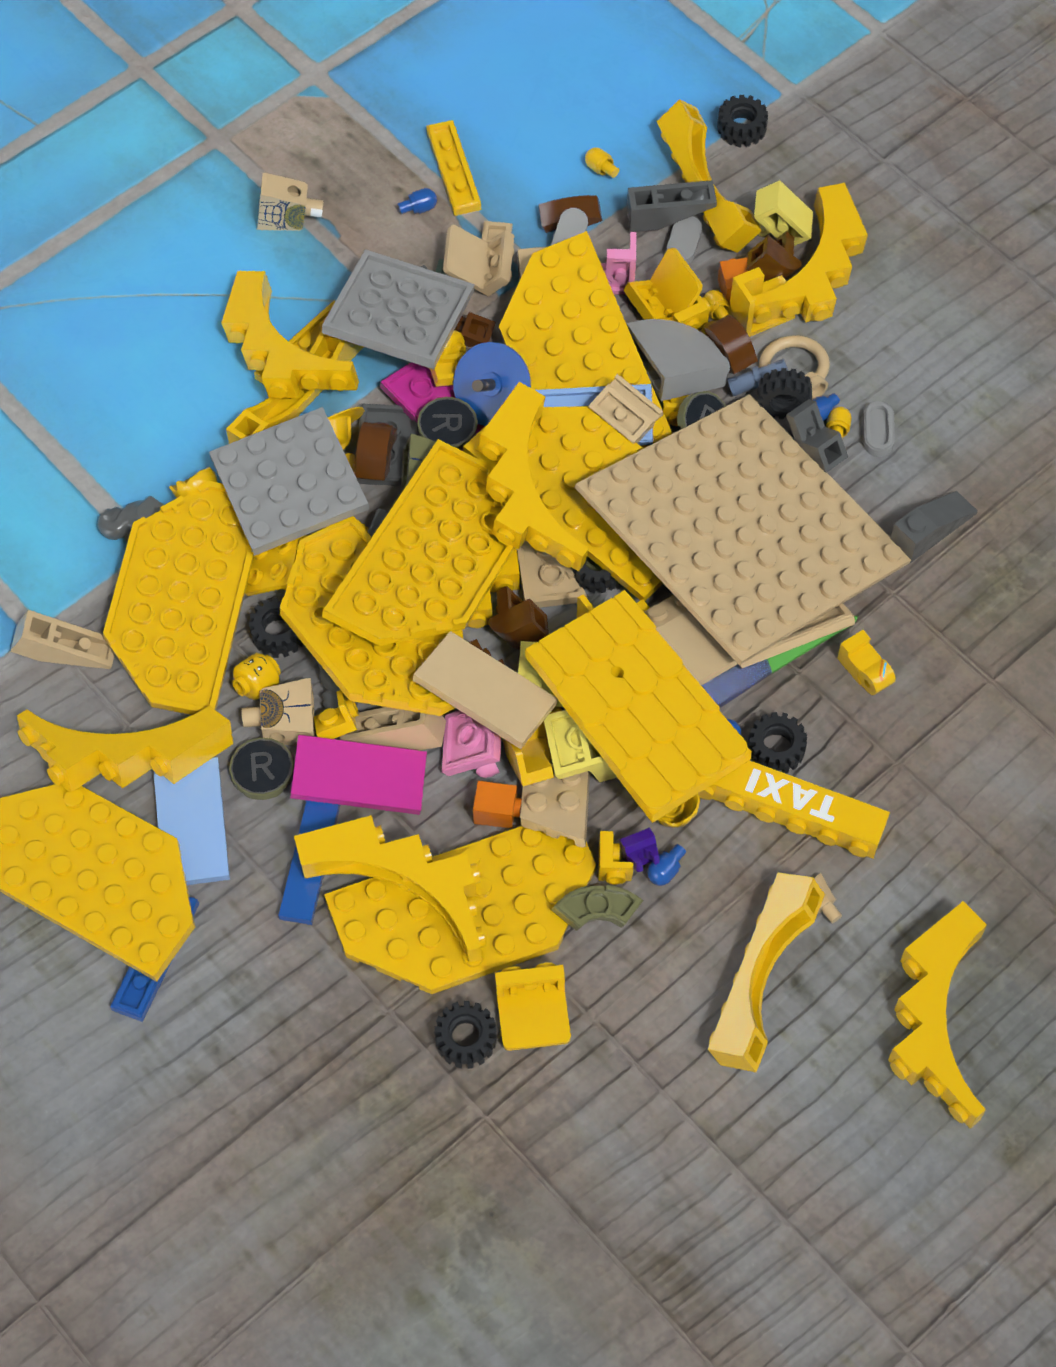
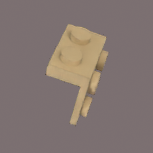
(479, 261)

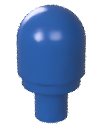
(419, 201)
(826, 404)
(668, 866)

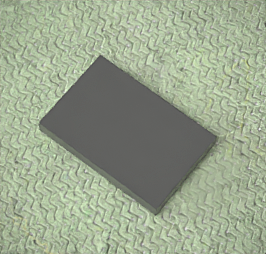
(405, 426)

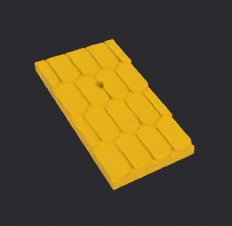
(638, 705)

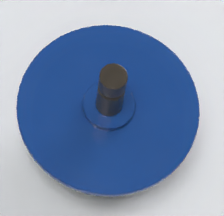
(488, 377)

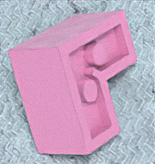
(621, 266)

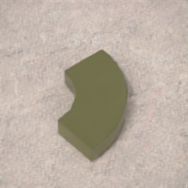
(597, 903)

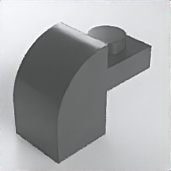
(819, 442)

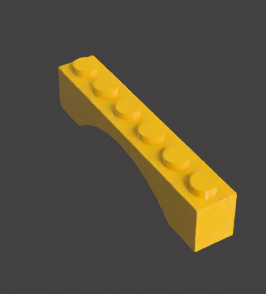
(686, 136)
(276, 410)
(789, 910)

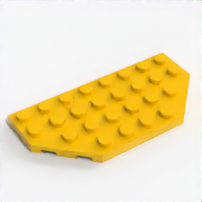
(571, 324)
(564, 450)
(427, 557)
(181, 600)
(356, 665)
(96, 874)
(519, 885)

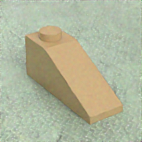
(60, 642)
(398, 729)

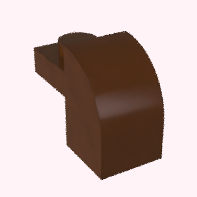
(774, 257)
(732, 342)
(374, 450)
(518, 619)

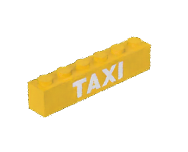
(801, 807)

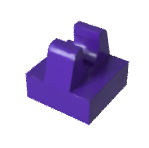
(640, 849)

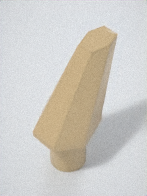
(827, 905)

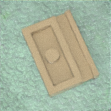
(626, 409)

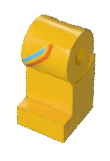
(865, 663)

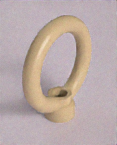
(819, 384)

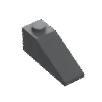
(666, 204)
(931, 524)

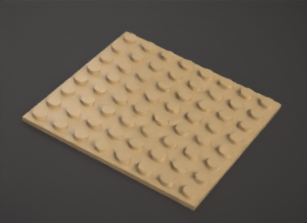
(743, 527)

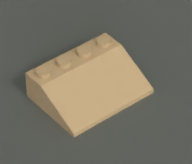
(690, 640)

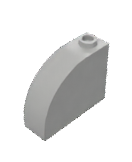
(678, 358)

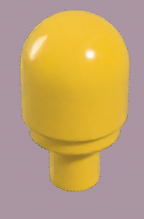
(601, 162)
(718, 304)
(839, 420)

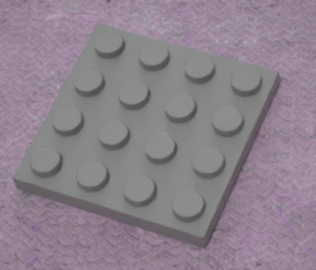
(398, 309)
(289, 481)

